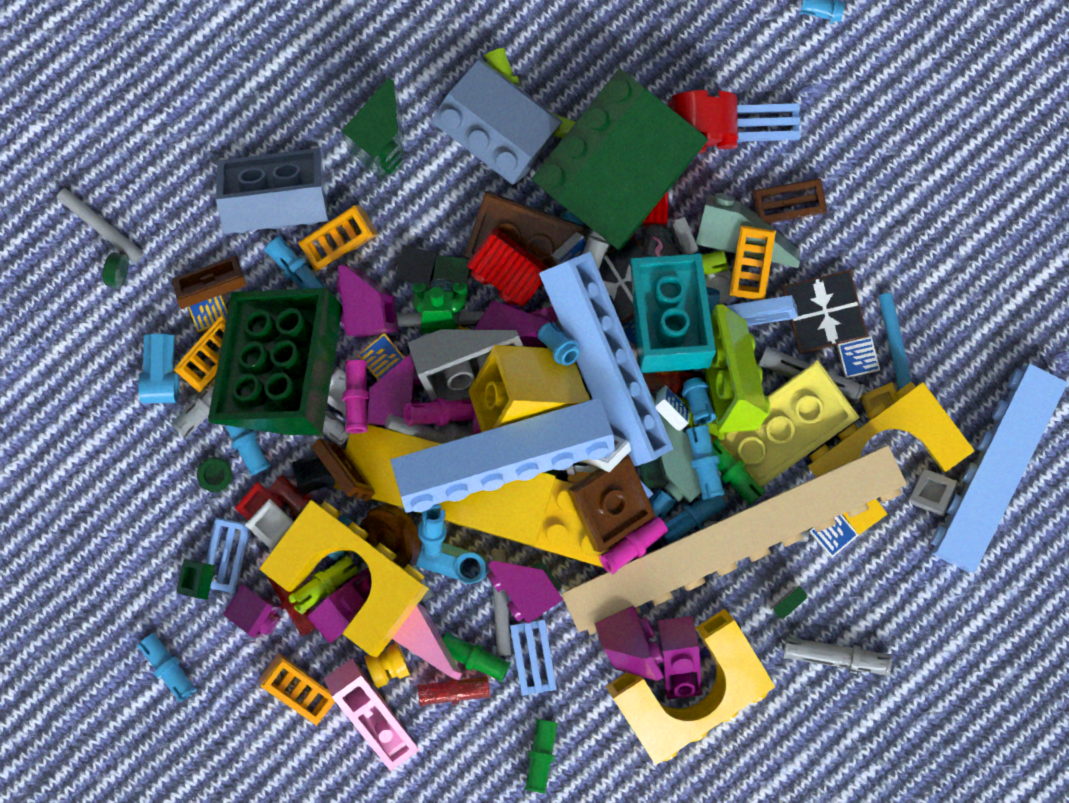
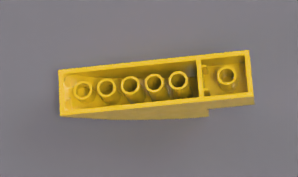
(521, 511)

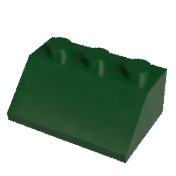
(377, 132)

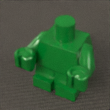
(439, 308)

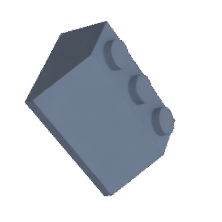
(496, 121)
(271, 191)

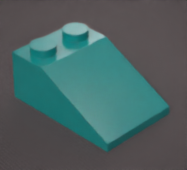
(671, 313)

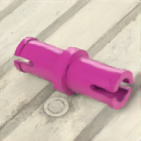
(356, 396)
(439, 412)
(633, 545)

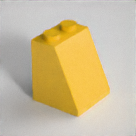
(522, 385)

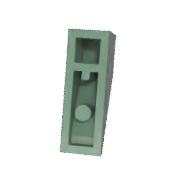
(721, 227)
(677, 467)

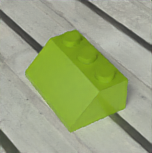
(734, 375)

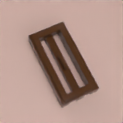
(819, 197)
(209, 282)
(343, 469)

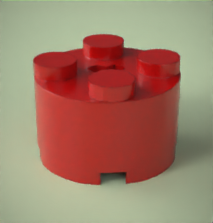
(710, 116)

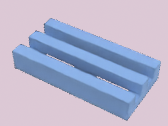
(794, 120)
(766, 310)
(240, 554)
(538, 687)

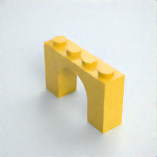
(913, 412)
(393, 588)
(737, 684)

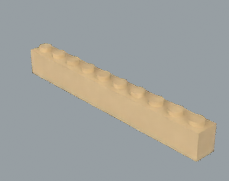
(737, 537)

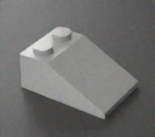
(452, 358)

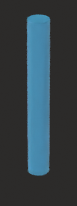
(895, 339)

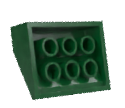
(619, 159)
(277, 361)

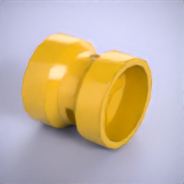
(387, 666)

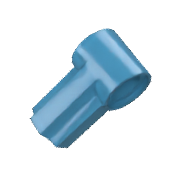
(158, 380)
(451, 563)

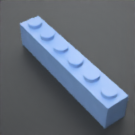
(606, 356)
(503, 455)
(998, 467)

